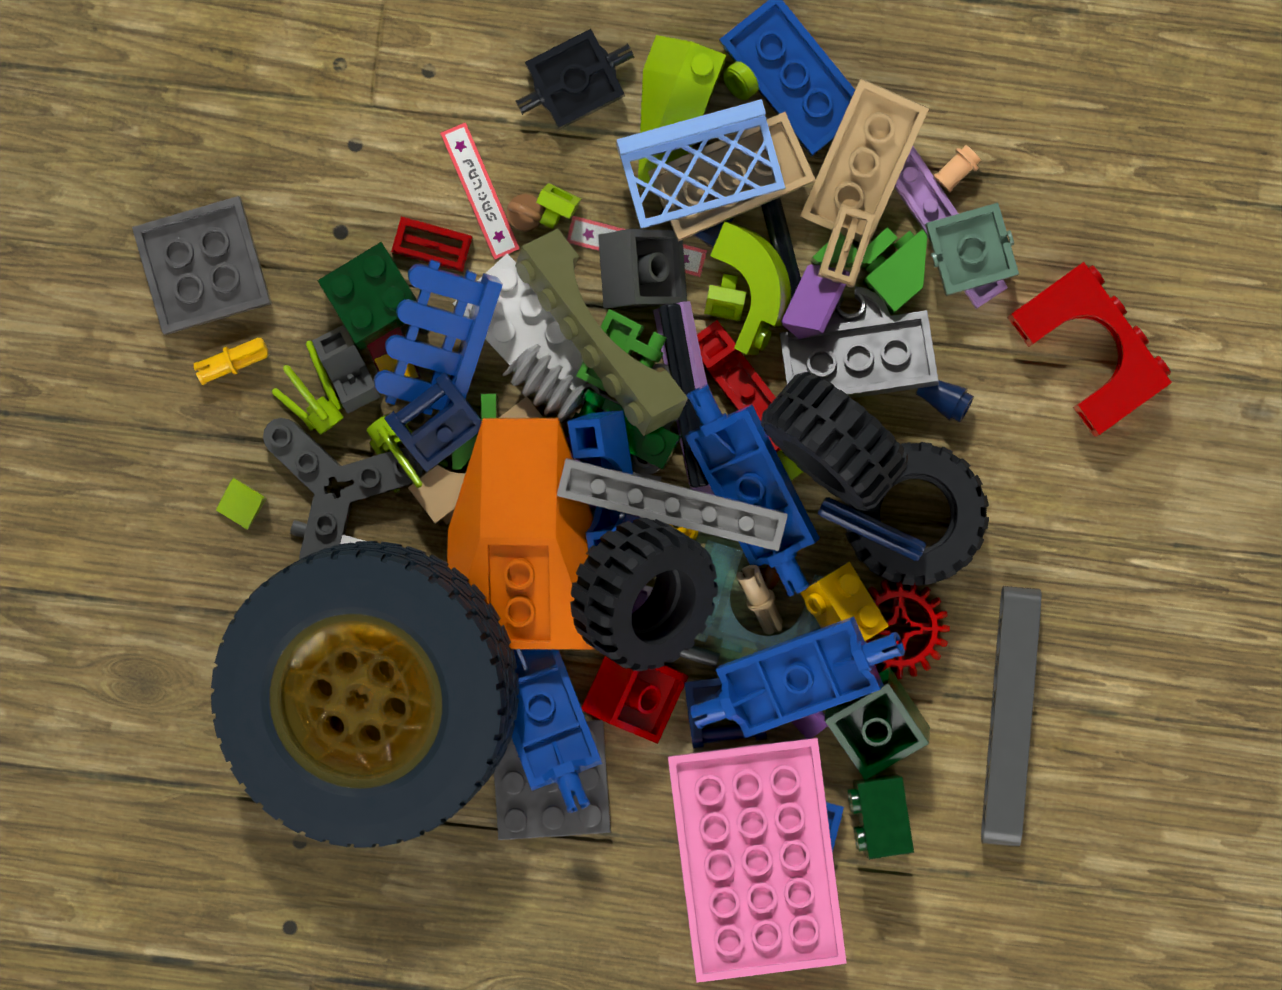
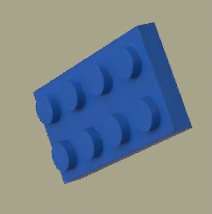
(792, 72)

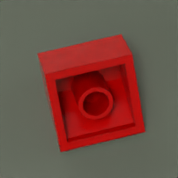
(635, 699)

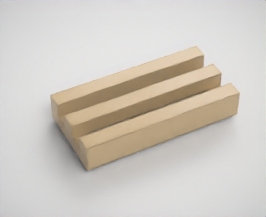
(837, 276)

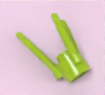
(322, 413)
(385, 439)

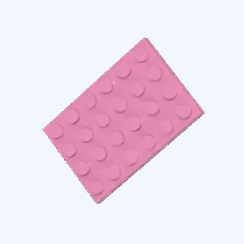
(757, 859)

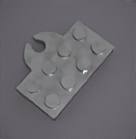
(866, 350)

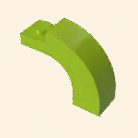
(766, 280)

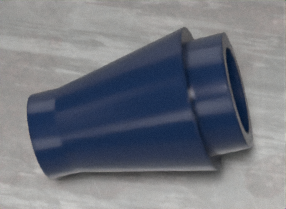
(947, 399)

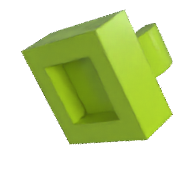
(557, 204)
(725, 300)

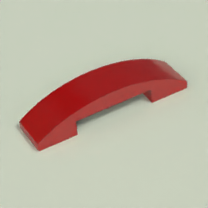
(733, 371)

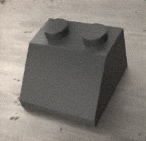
(641, 269)

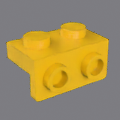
(842, 597)

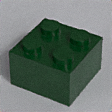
(367, 294)
(879, 726)
(881, 815)

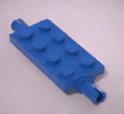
(747, 469)
(798, 678)
(551, 726)

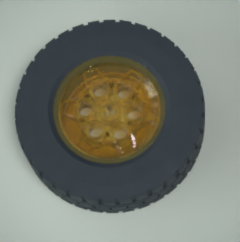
(447, 670)

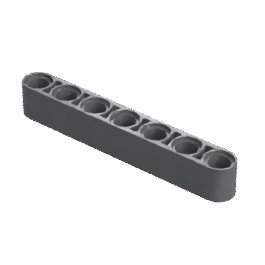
(1011, 716)

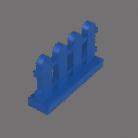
(453, 325)

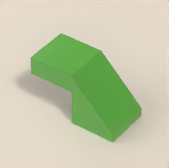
(873, 250)
(462, 455)

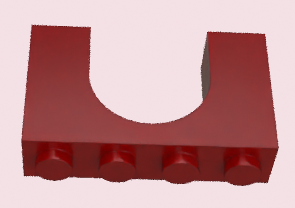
(1137, 372)

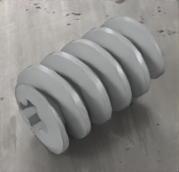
(545, 383)

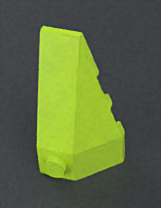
(676, 88)

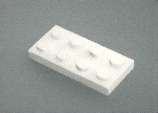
(523, 323)

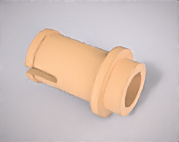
(957, 168)

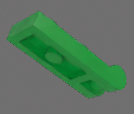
(654, 447)

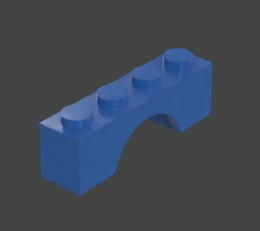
(602, 442)

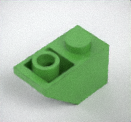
(901, 274)

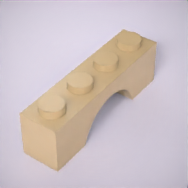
(442, 487)

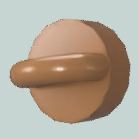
(524, 213)

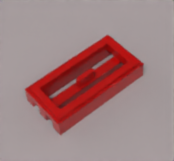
(402, 236)

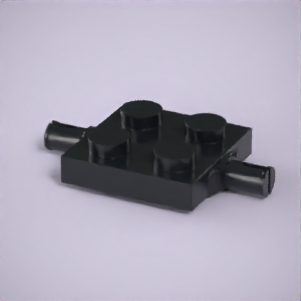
(574, 79)

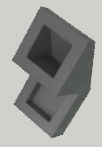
(346, 368)

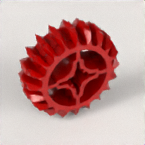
(930, 628)

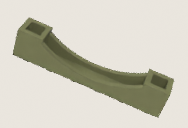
(645, 394)

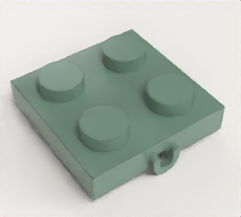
(972, 249)

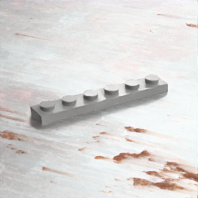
(672, 504)

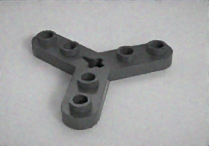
(316, 468)

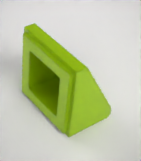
(241, 503)

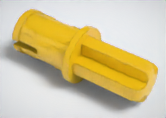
(231, 360)

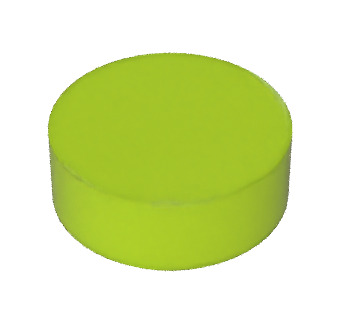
(741, 80)

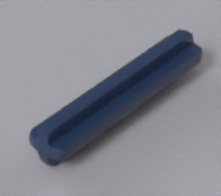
(871, 529)

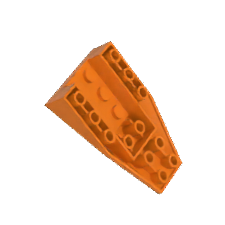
(518, 535)

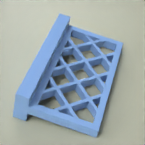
(690, 133)

